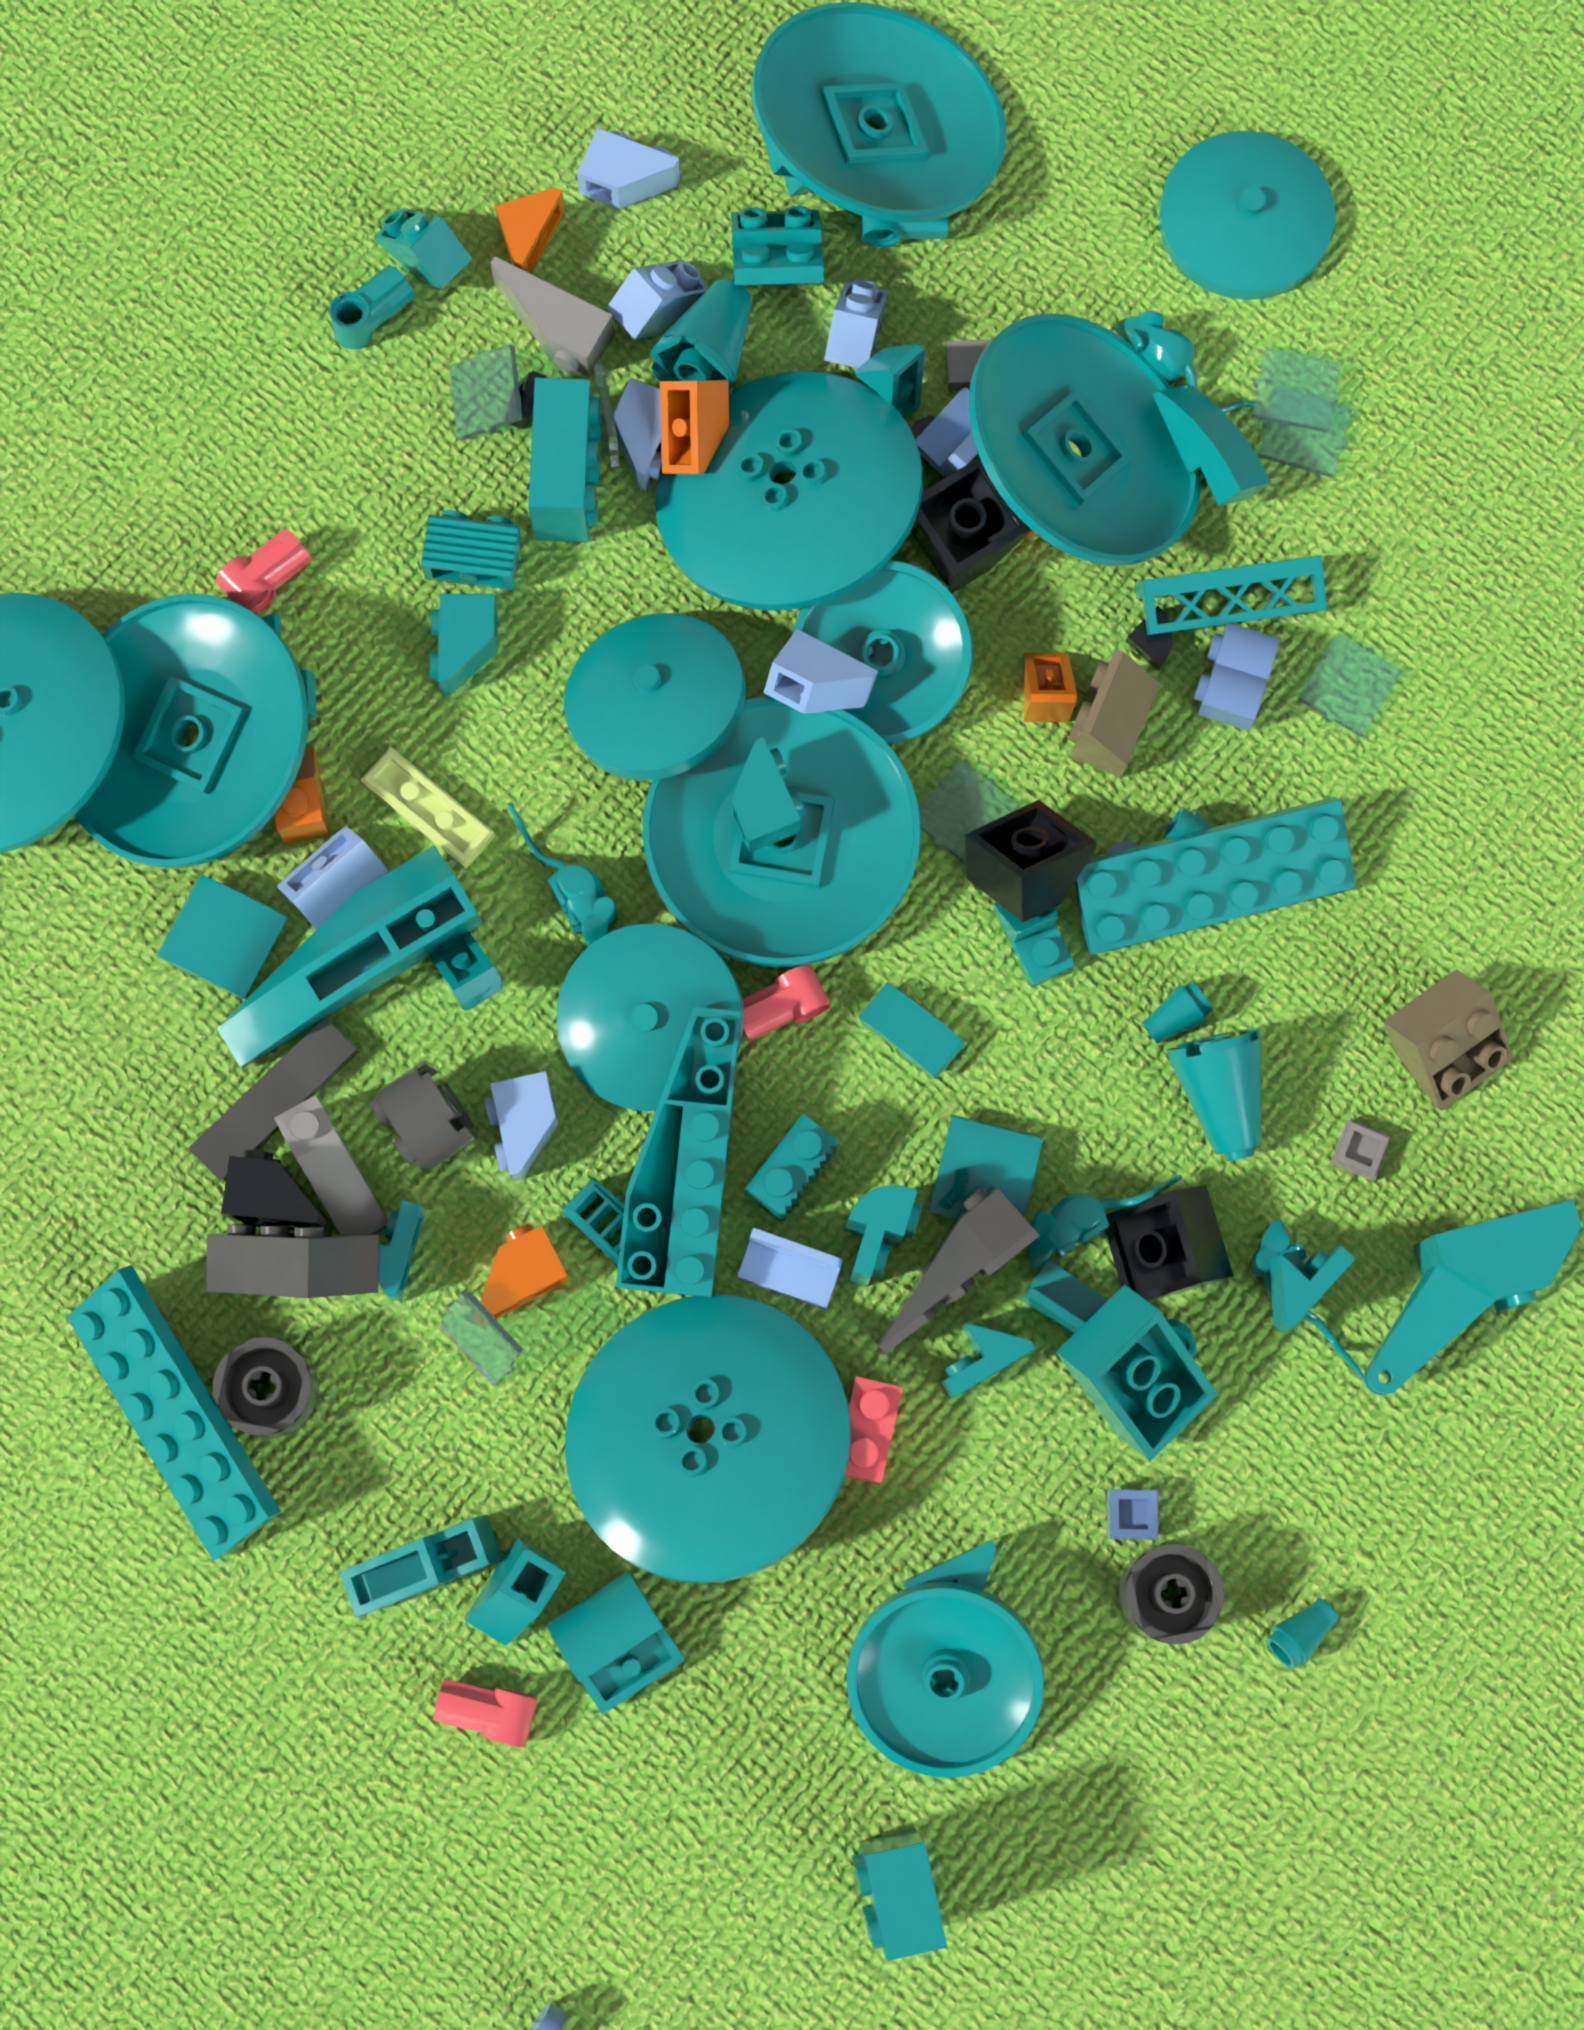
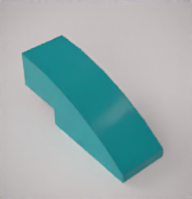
(1211, 444)
(421, 1565)

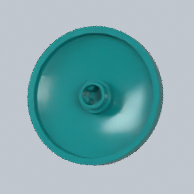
(1246, 215)
(910, 634)
(655, 696)
(631, 1005)
(945, 1679)

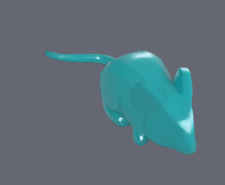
(1164, 349)
(576, 891)
(1077, 1220)
(1276, 1242)

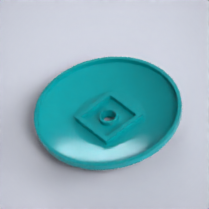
(881, 65)
(1081, 384)
(802, 538)
(238, 681)
(56, 715)
(796, 899)
(745, 1492)

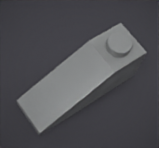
(563, 324)
(331, 1168)

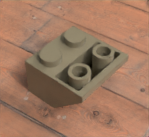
(1112, 723)
(1450, 1038)

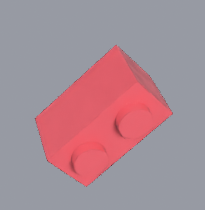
(873, 1417)

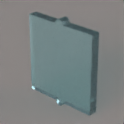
(1296, 390)
(485, 392)
(607, 415)
(1306, 447)
(1349, 685)
(961, 805)
(480, 1337)

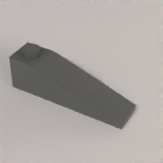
(978, 1241)

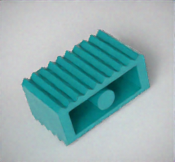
(471, 550)
(791, 1168)

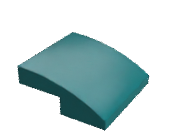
(222, 936)
(993, 1159)

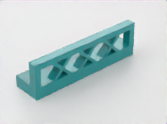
(1232, 577)

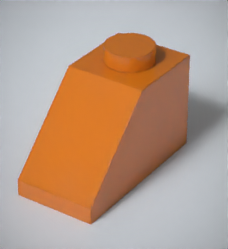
(692, 423)
(304, 809)
(522, 1271)

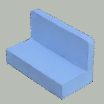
(949, 439)
(331, 876)
(789, 1268)

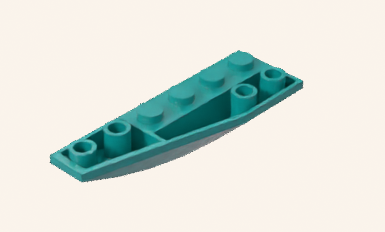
(354, 952)
(681, 1169)

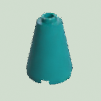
(706, 338)
(1224, 1088)

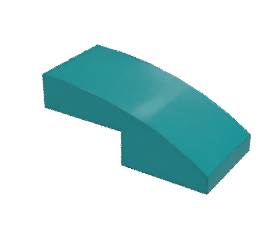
(911, 1030)

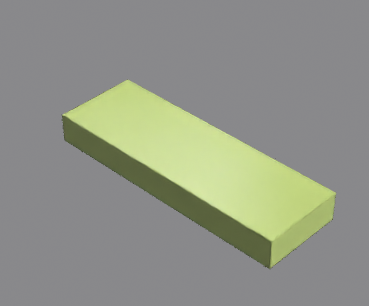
(427, 808)

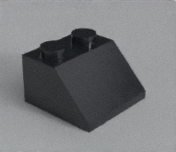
(966, 525)
(1027, 859)
(267, 1194)
(1168, 1244)

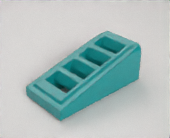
(610, 1202)

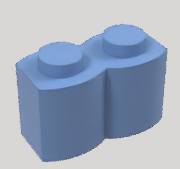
(1237, 676)

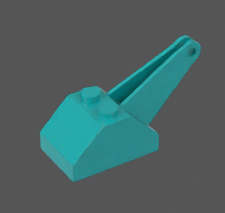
(1466, 1274)

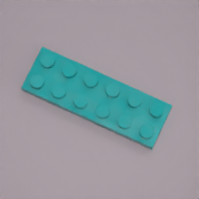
(1214, 875)
(173, 1413)

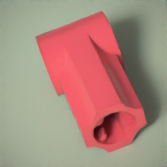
(255, 578)
(792, 997)
(496, 1713)

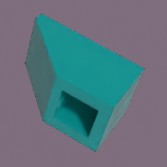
(423, 246)
(466, 638)
(762, 802)
(515, 1591)

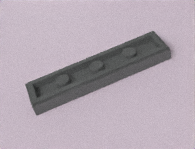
(288, 1083)

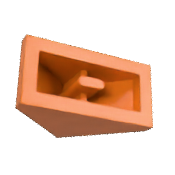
(529, 225)
(1048, 687)

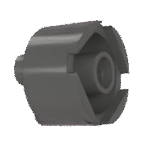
(424, 1116)
(253, 1363)
(1192, 1612)

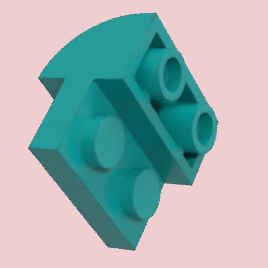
(776, 246)
(881, 1219)
(615, 1642)

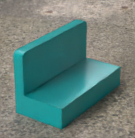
(1062, 1297)

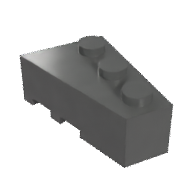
(291, 1263)

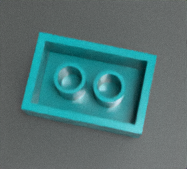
(564, 460)
(1137, 1372)
(902, 1893)

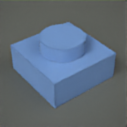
(1132, 1514)

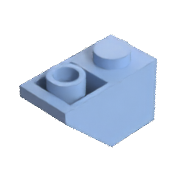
(625, 171)
(656, 297)
(856, 323)
(639, 431)
(818, 677)
(525, 1120)

